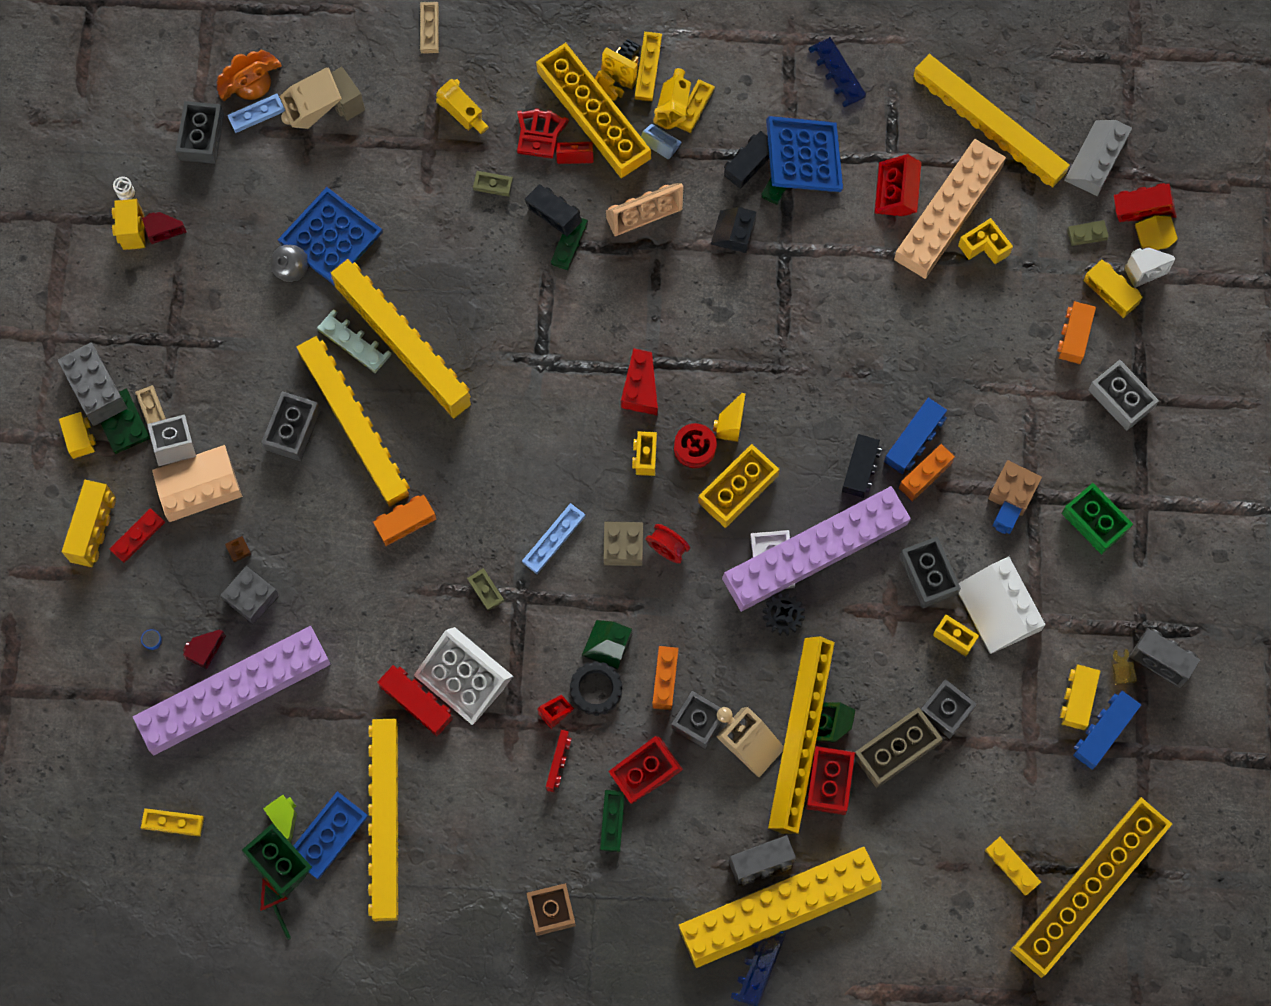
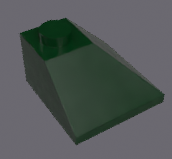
(608, 643)
(834, 721)

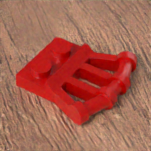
(539, 143)

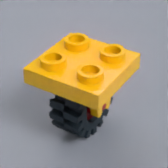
(623, 63)

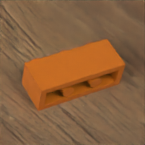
(1076, 332)
(926, 472)
(404, 519)
(665, 678)

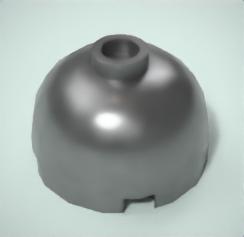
(289, 263)

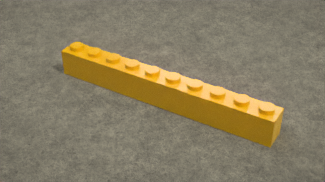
(991, 121)
(353, 422)
(801, 735)
(384, 820)

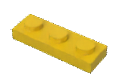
(1012, 866)

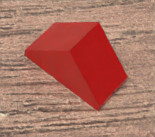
(555, 711)

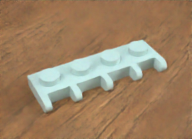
(352, 342)

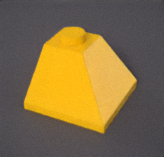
(730, 420)

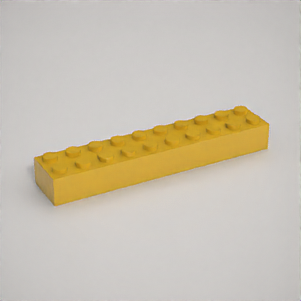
(401, 338)
(1091, 887)
(780, 907)

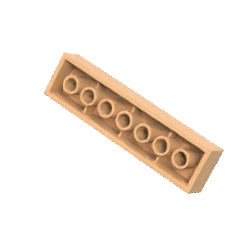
(949, 208)

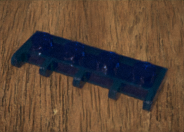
(838, 71)
(759, 970)

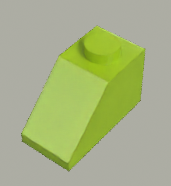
(283, 815)

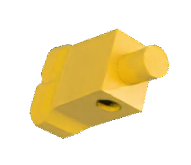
(672, 101)
(460, 106)

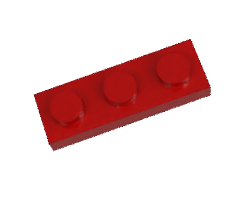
(137, 535)
(558, 761)

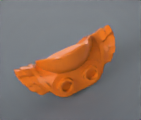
(247, 76)

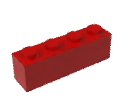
(415, 700)

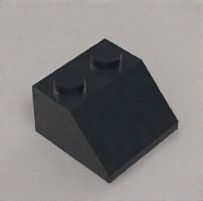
(734, 229)

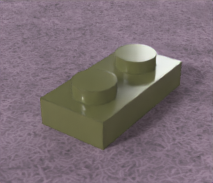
(493, 183)
(1087, 233)
(485, 589)

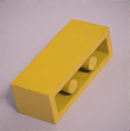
(1113, 288)
(1079, 697)

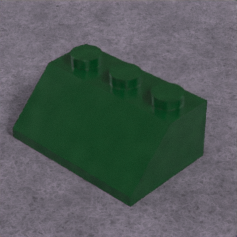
(277, 860)

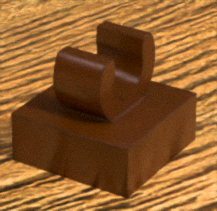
(238, 549)

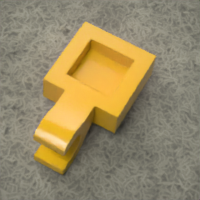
(606, 83)

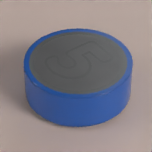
(151, 639)

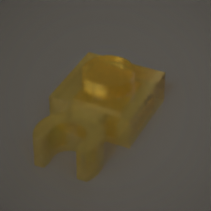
(1123, 670)

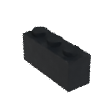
(748, 160)
(553, 209)
(861, 466)

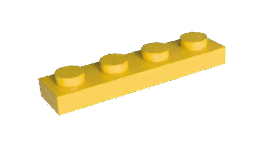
(648, 66)

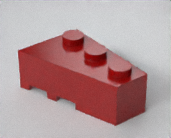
(1144, 203)
(640, 387)

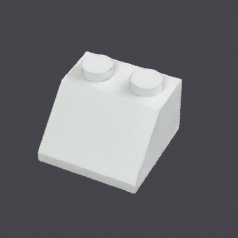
(1147, 265)

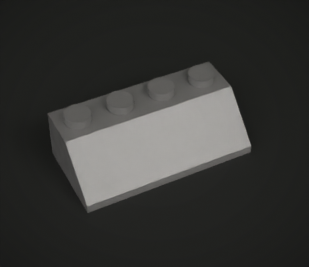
(1098, 155)

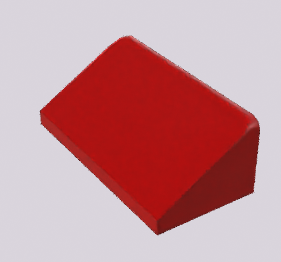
(574, 152)

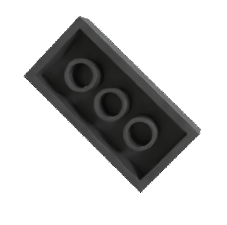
(92, 384)

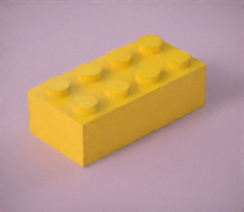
(738, 486)
(88, 523)

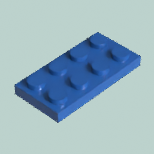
(330, 833)

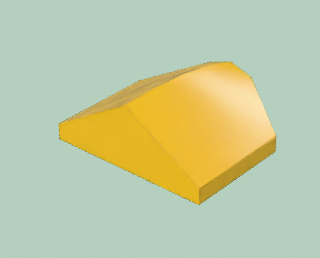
(1156, 232)

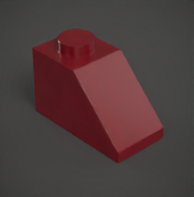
(162, 227)
(203, 648)

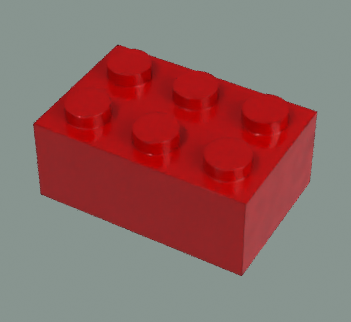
(830, 780)

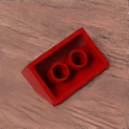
(898, 186)

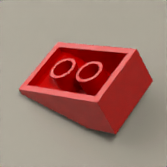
(645, 769)

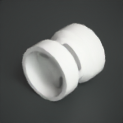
(127, 191)

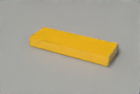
(696, 103)
(172, 822)

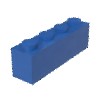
(915, 436)
(1107, 729)

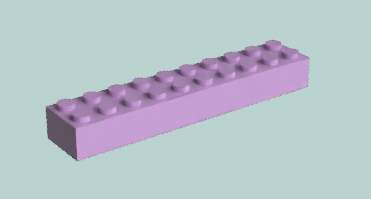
(816, 548)
(231, 690)

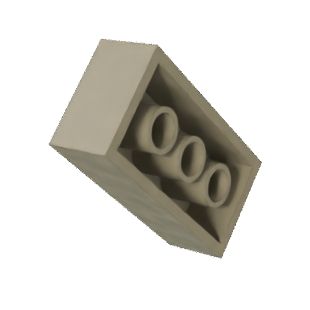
(911, 734)

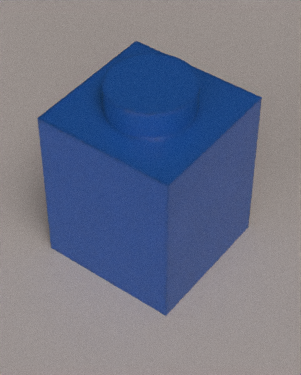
(1006, 518)

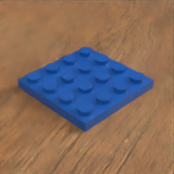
(804, 154)
(331, 233)

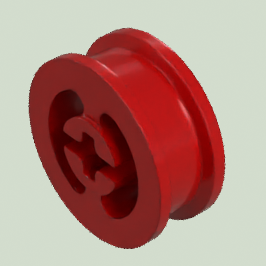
(700, 435)
(667, 543)

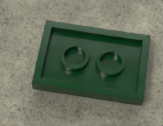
(126, 427)

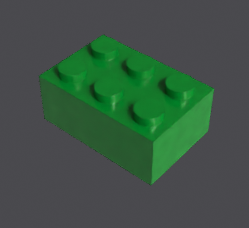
(1097, 518)

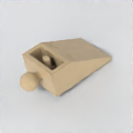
(309, 99)
(750, 742)

